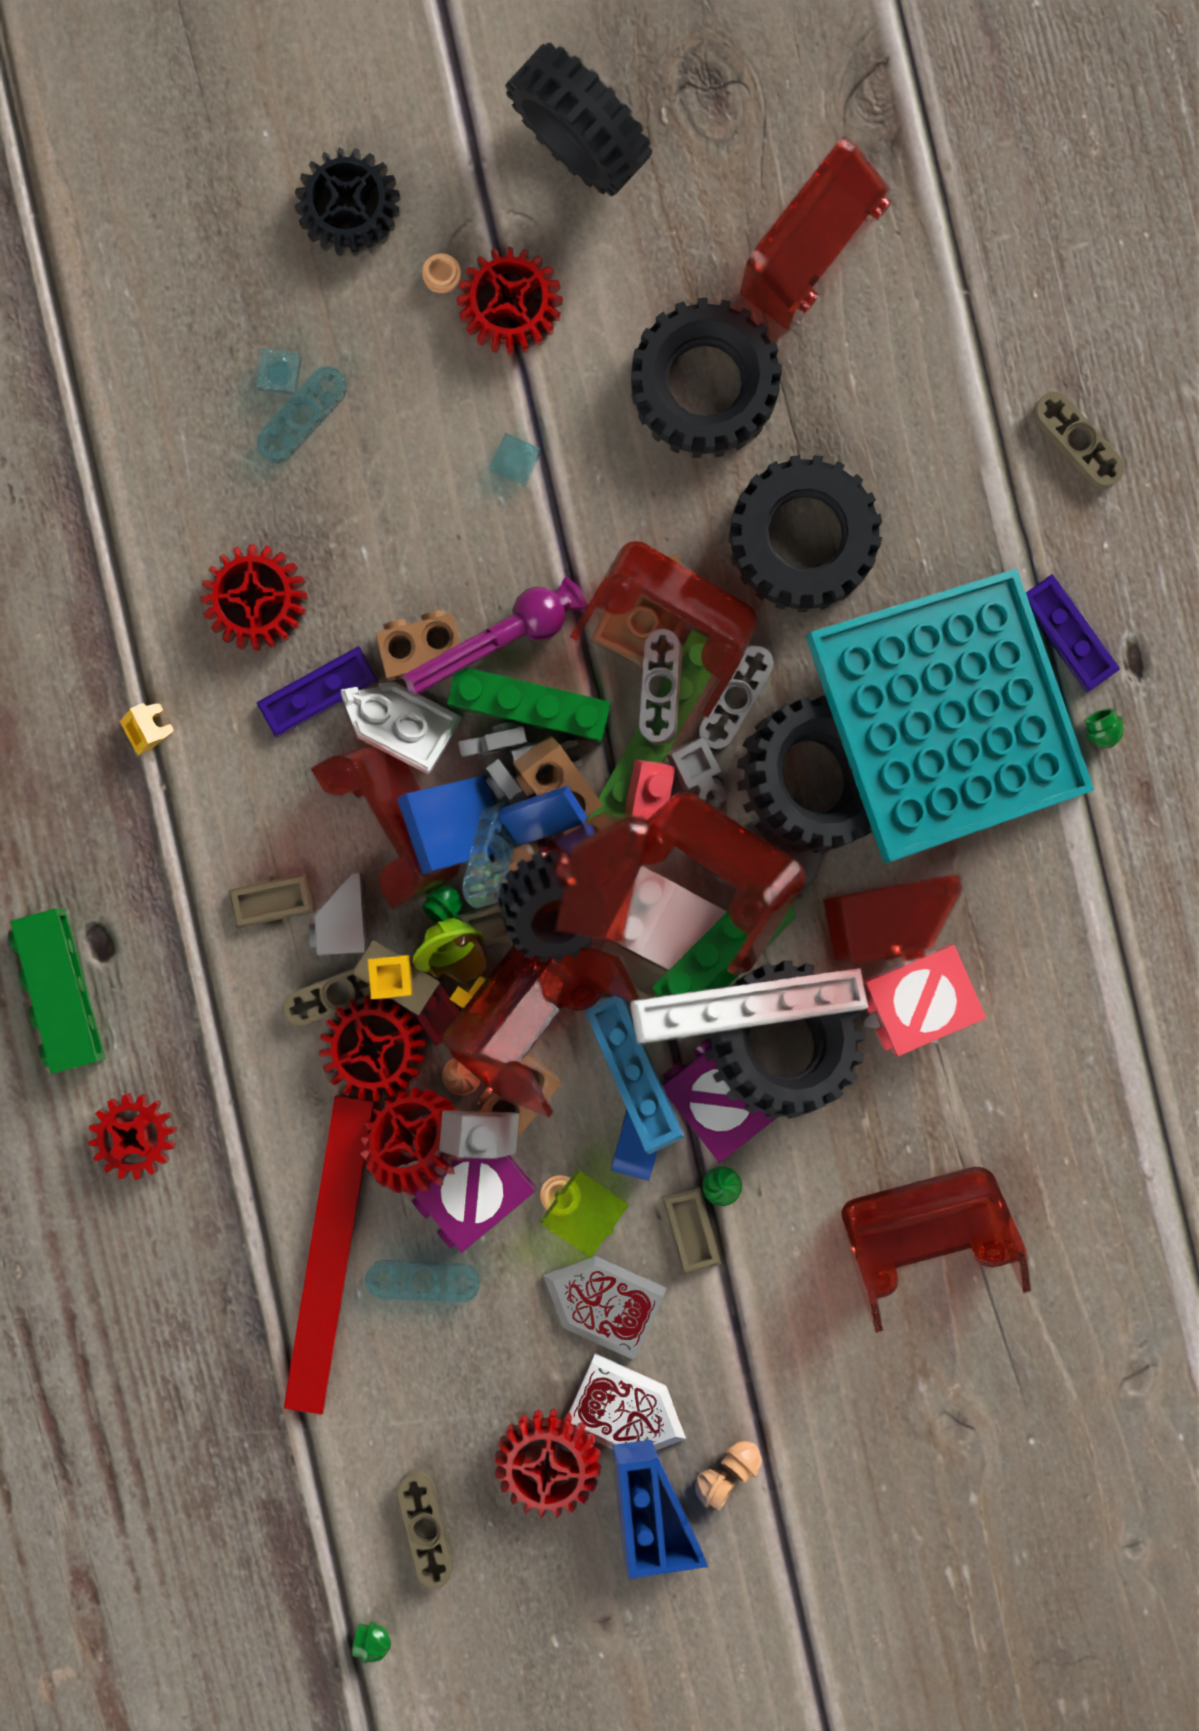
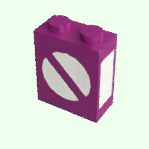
(704, 1105)
(474, 1198)

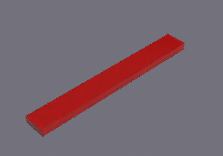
(328, 1256)

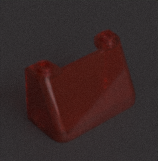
(381, 780)

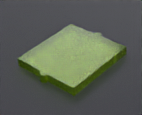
(584, 1213)

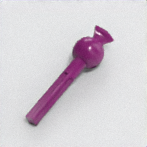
(536, 615)

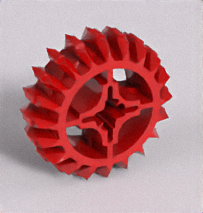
(497, 310)
(252, 578)
(379, 1064)
(392, 1142)
(517, 1463)

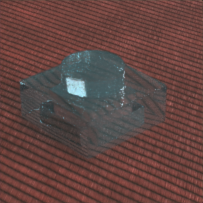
(278, 371)
(515, 459)

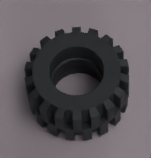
(520, 899)

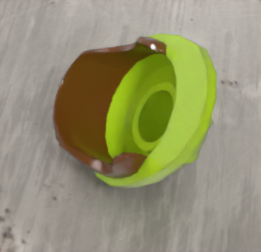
(453, 951)

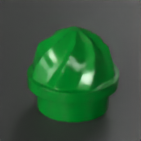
(1104, 728)
(442, 904)
(722, 1186)
(371, 1642)

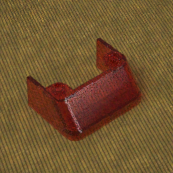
(813, 232)
(649, 573)
(760, 870)
(598, 873)
(891, 919)
(516, 1009)
(929, 1222)

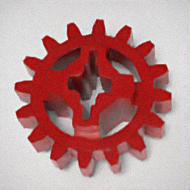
(146, 1144)

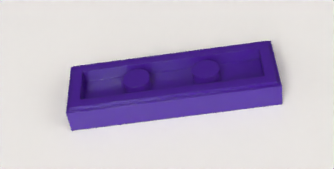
(1070, 634)
(316, 692)

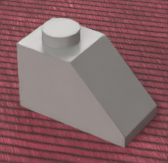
(342, 920)
(479, 1134)

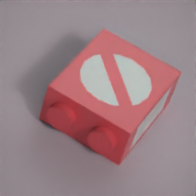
(922, 1000)

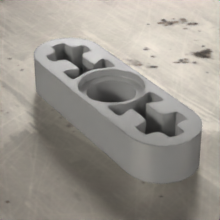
(652, 657)
(759, 678)

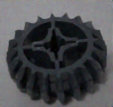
(367, 178)

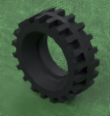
(579, 119)
(717, 328)
(789, 584)
(769, 798)
(811, 1090)

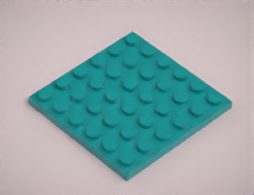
(949, 714)

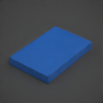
(445, 821)

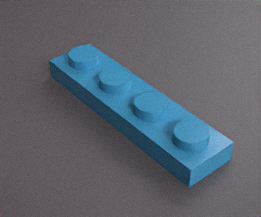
(634, 1074)

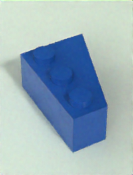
(651, 1517)

